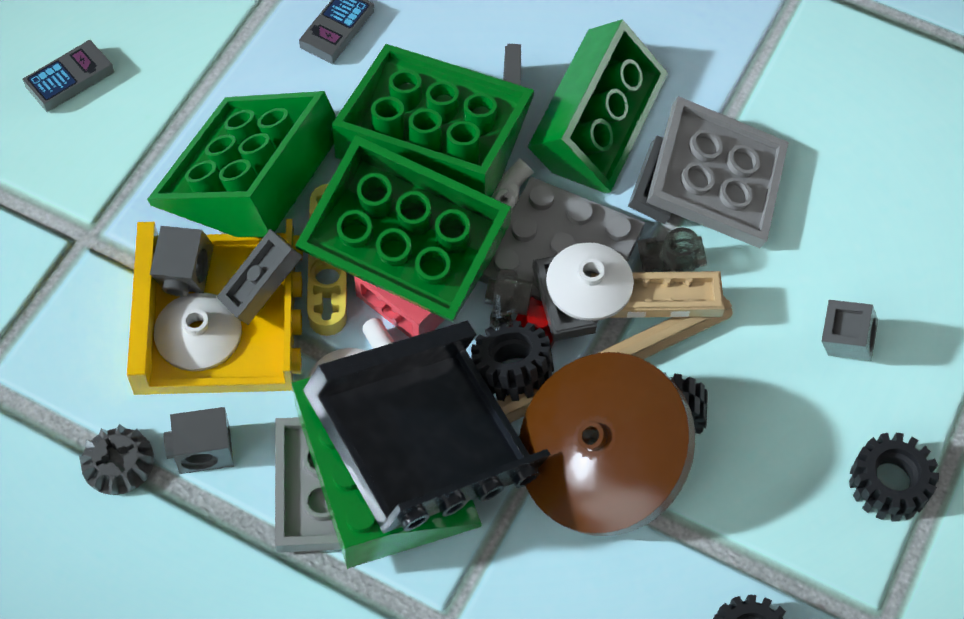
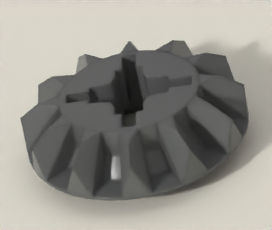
(108, 477)

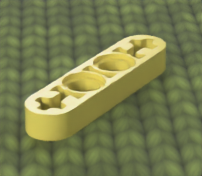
(317, 291)

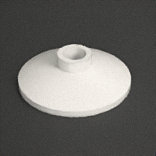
(587, 296)
(200, 346)

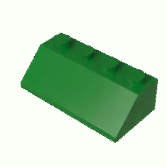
(599, 107)

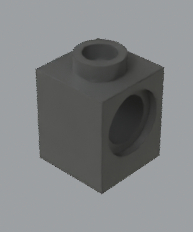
(181, 260)
(850, 330)
(199, 440)

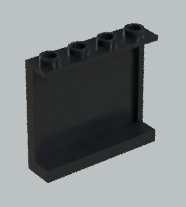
(419, 427)

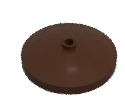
(614, 441)

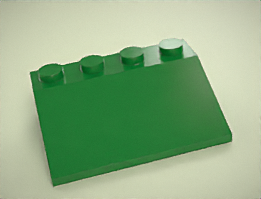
(436, 116)
(249, 162)
(405, 228)
(352, 519)

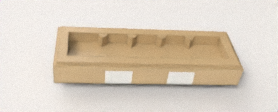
(674, 295)

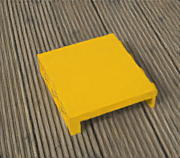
(266, 348)

